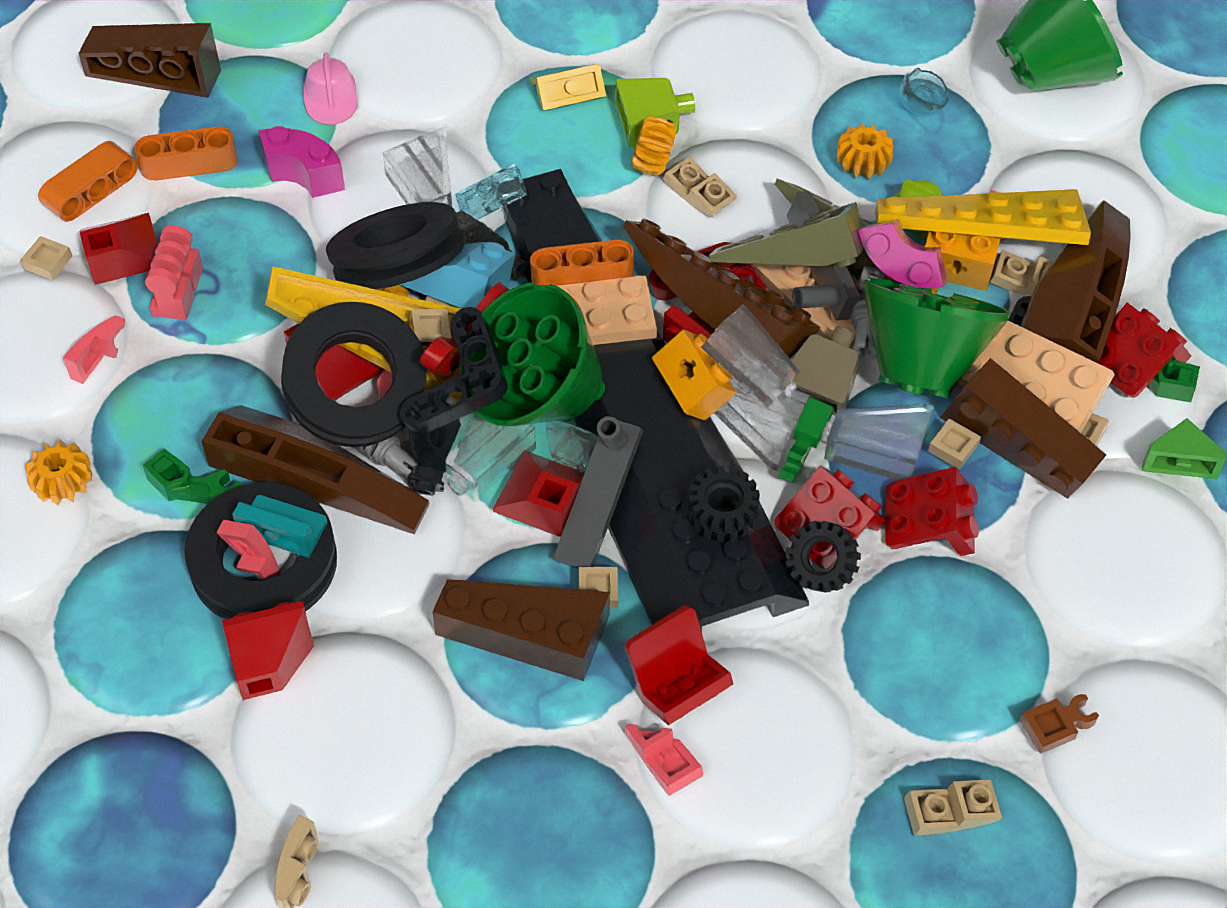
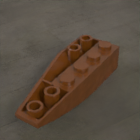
(1083, 287)
(716, 291)
(285, 453)

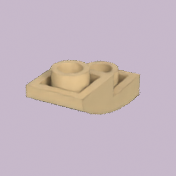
(701, 191)
(1017, 273)
(952, 809)
(292, 877)

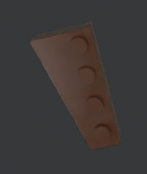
(1024, 430)
(525, 623)

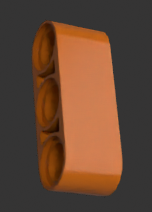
(186, 153)
(88, 181)
(582, 263)

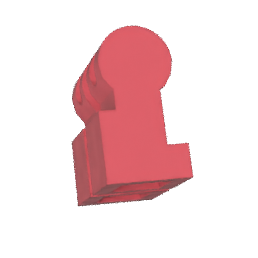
(174, 274)

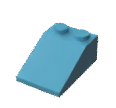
(468, 275)

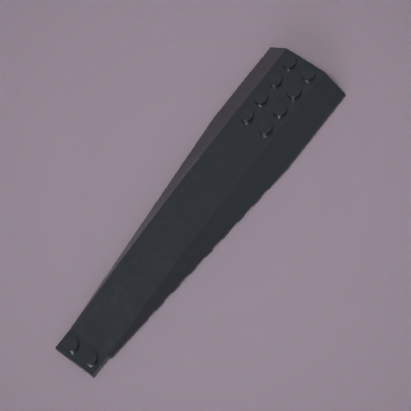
(651, 521)

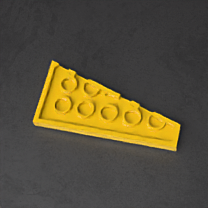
(1015, 215)
(302, 294)

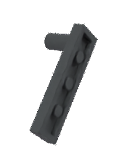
(835, 284)
(598, 493)

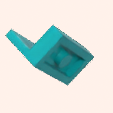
(283, 524)

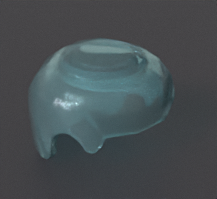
(923, 93)

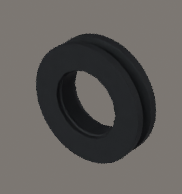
(396, 245)
(344, 324)
(230, 595)

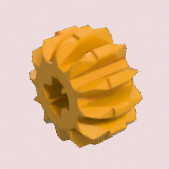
(653, 145)
(865, 150)
(58, 472)

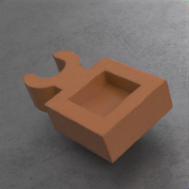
(1054, 725)

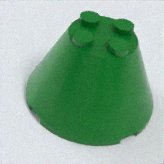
(1060, 45)
(927, 336)
(544, 357)

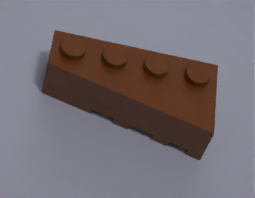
(154, 56)

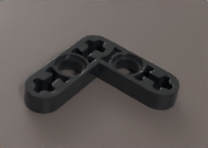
(475, 376)

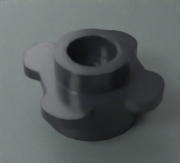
(426, 480)

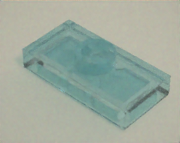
(492, 192)

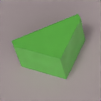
(1185, 453)

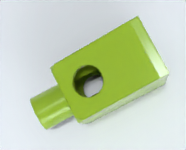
(649, 97)

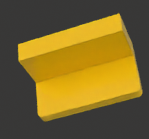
(569, 86)

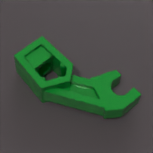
(1176, 381)
(807, 435)
(166, 466)

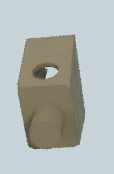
(827, 368)

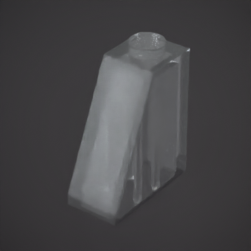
(420, 169)
(752, 356)
(763, 428)
(878, 438)
(485, 455)

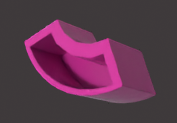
(301, 159)
(901, 257)

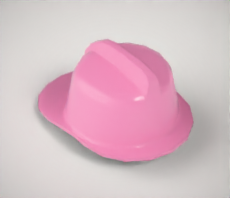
(329, 91)

